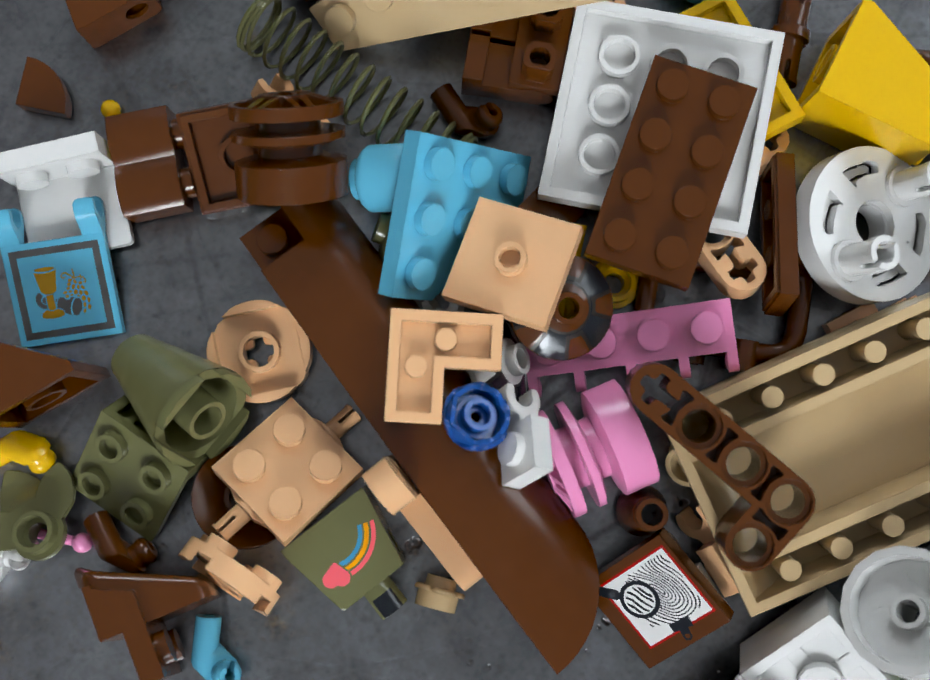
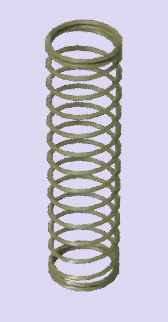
(250, 19)

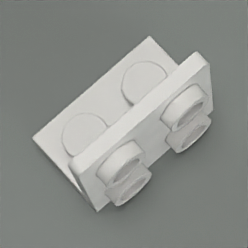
(57, 174)

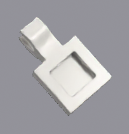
(527, 447)

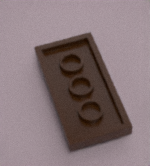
(670, 173)

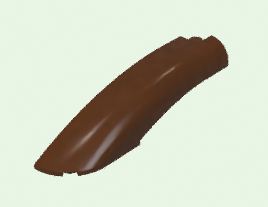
(514, 537)

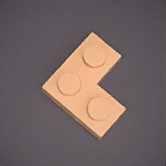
(426, 344)

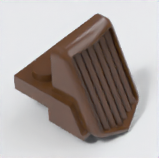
(136, 609)

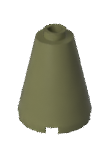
(181, 398)

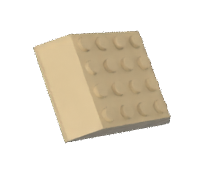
(852, 426)

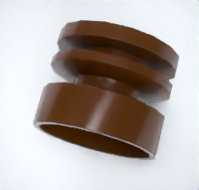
(290, 155)

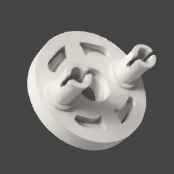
(898, 219)

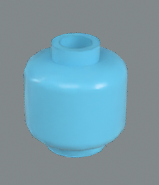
(375, 176)

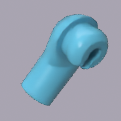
(208, 654)

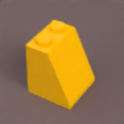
(869, 89)

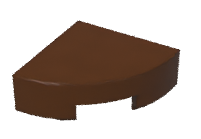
(43, 91)

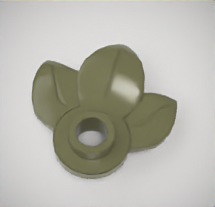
(32, 504)

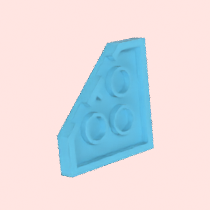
(434, 205)

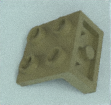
(127, 472)

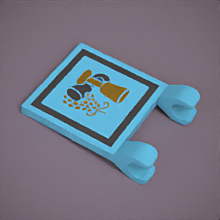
(62, 284)

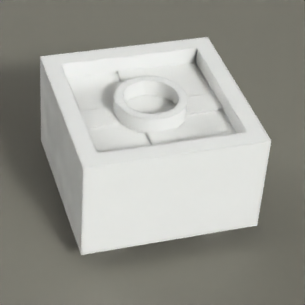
(806, 646)

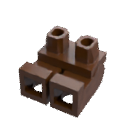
(518, 58)

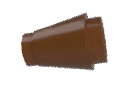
(630, 508)

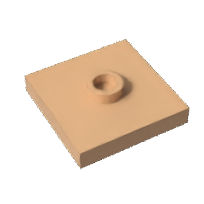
(513, 263)

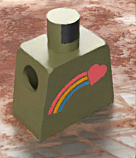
(352, 555)

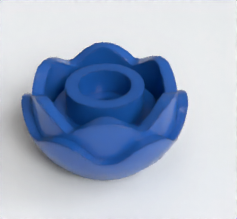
(492, 414)

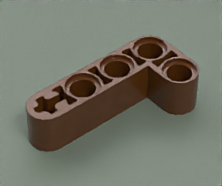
(754, 485)

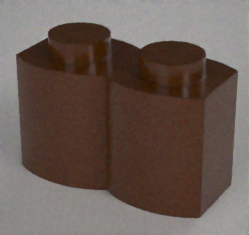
(149, 164)

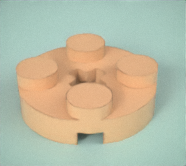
(276, 325)
(218, 564)

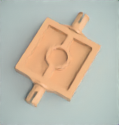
(287, 471)

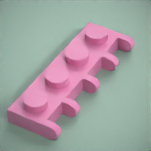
(651, 337)

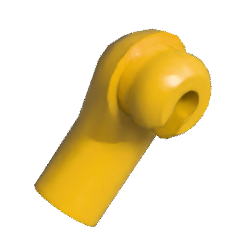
(27, 450)

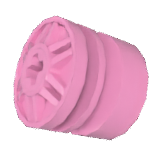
(599, 446)

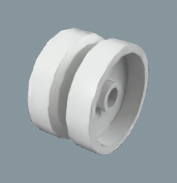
(881, 610)

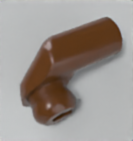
(479, 121)
(116, 551)

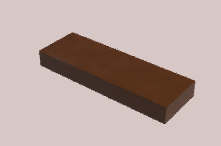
(779, 234)

